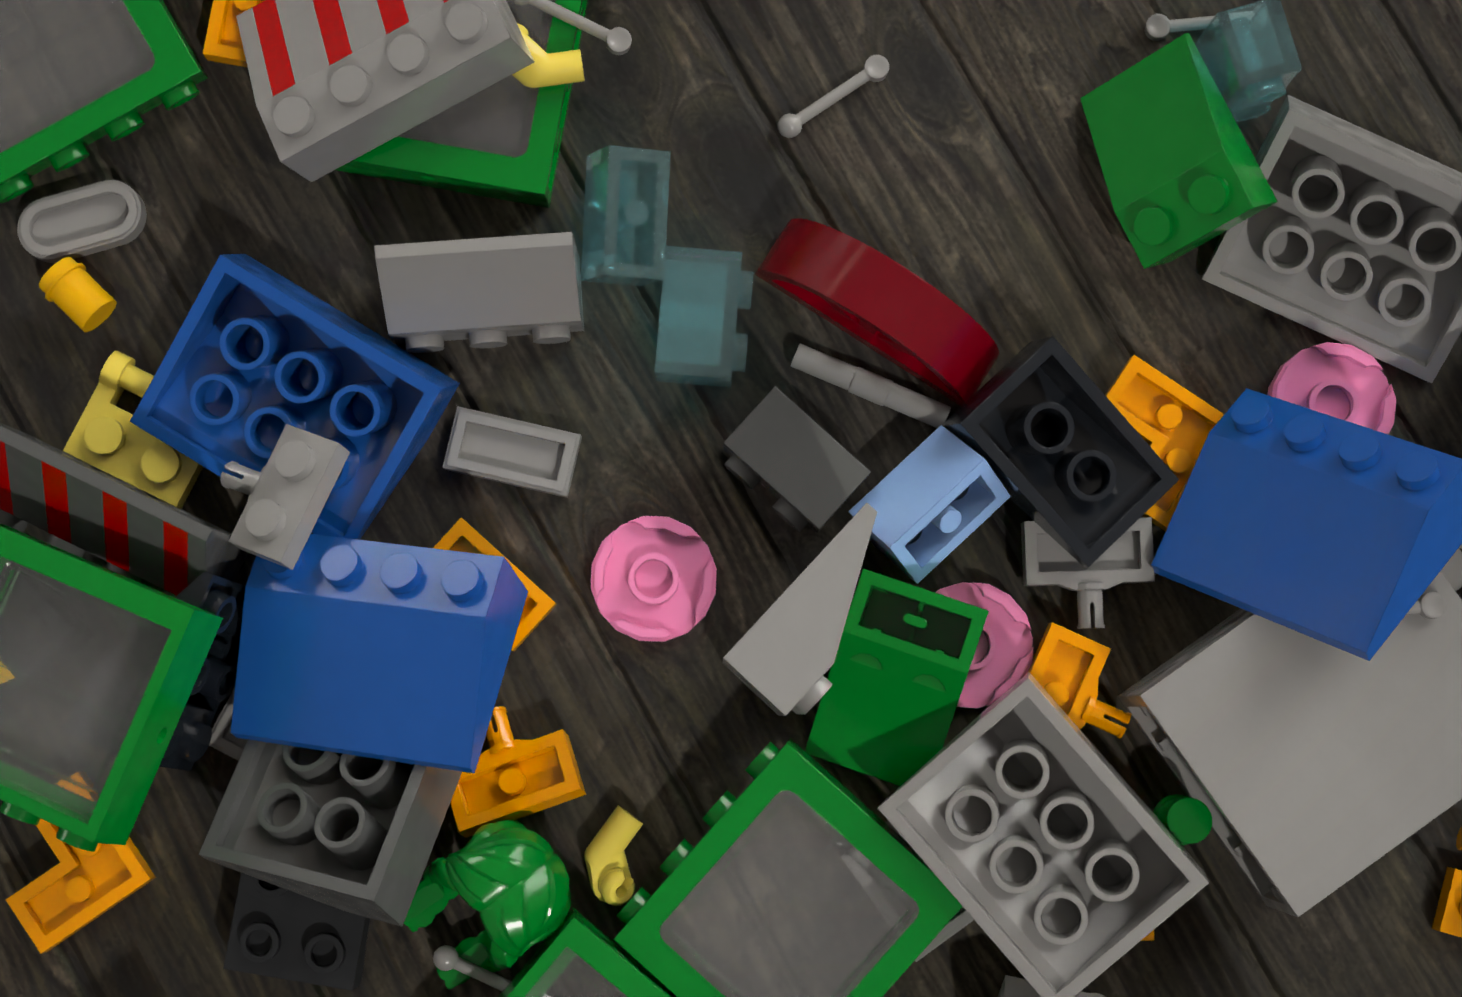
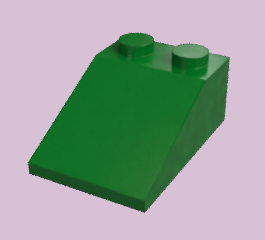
(1173, 154)

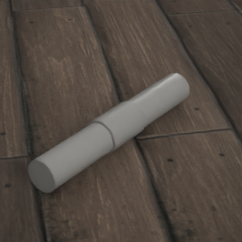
(870, 386)

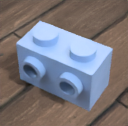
(932, 503)

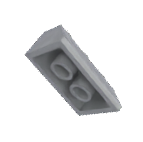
(481, 290)

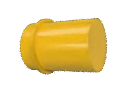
(77, 294)

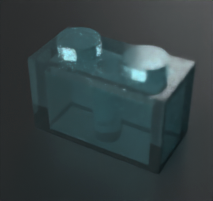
(1250, 56)
(625, 216)
(700, 317)

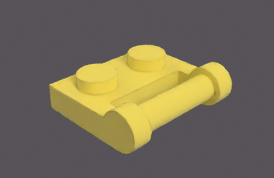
(124, 450)

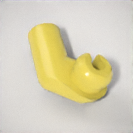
(549, 68)
(607, 860)

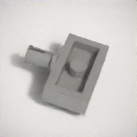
(285, 495)
(1123, 562)

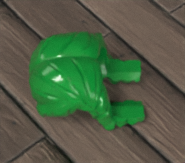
(513, 885)

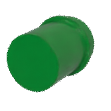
(1185, 818)

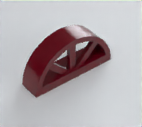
(881, 306)

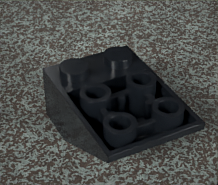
(217, 674)

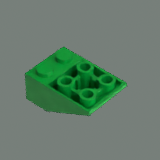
(895, 678)

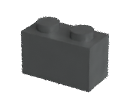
(793, 462)

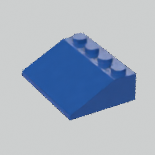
(277, 356)
(1314, 522)
(376, 651)

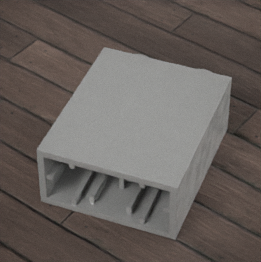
(1311, 749)

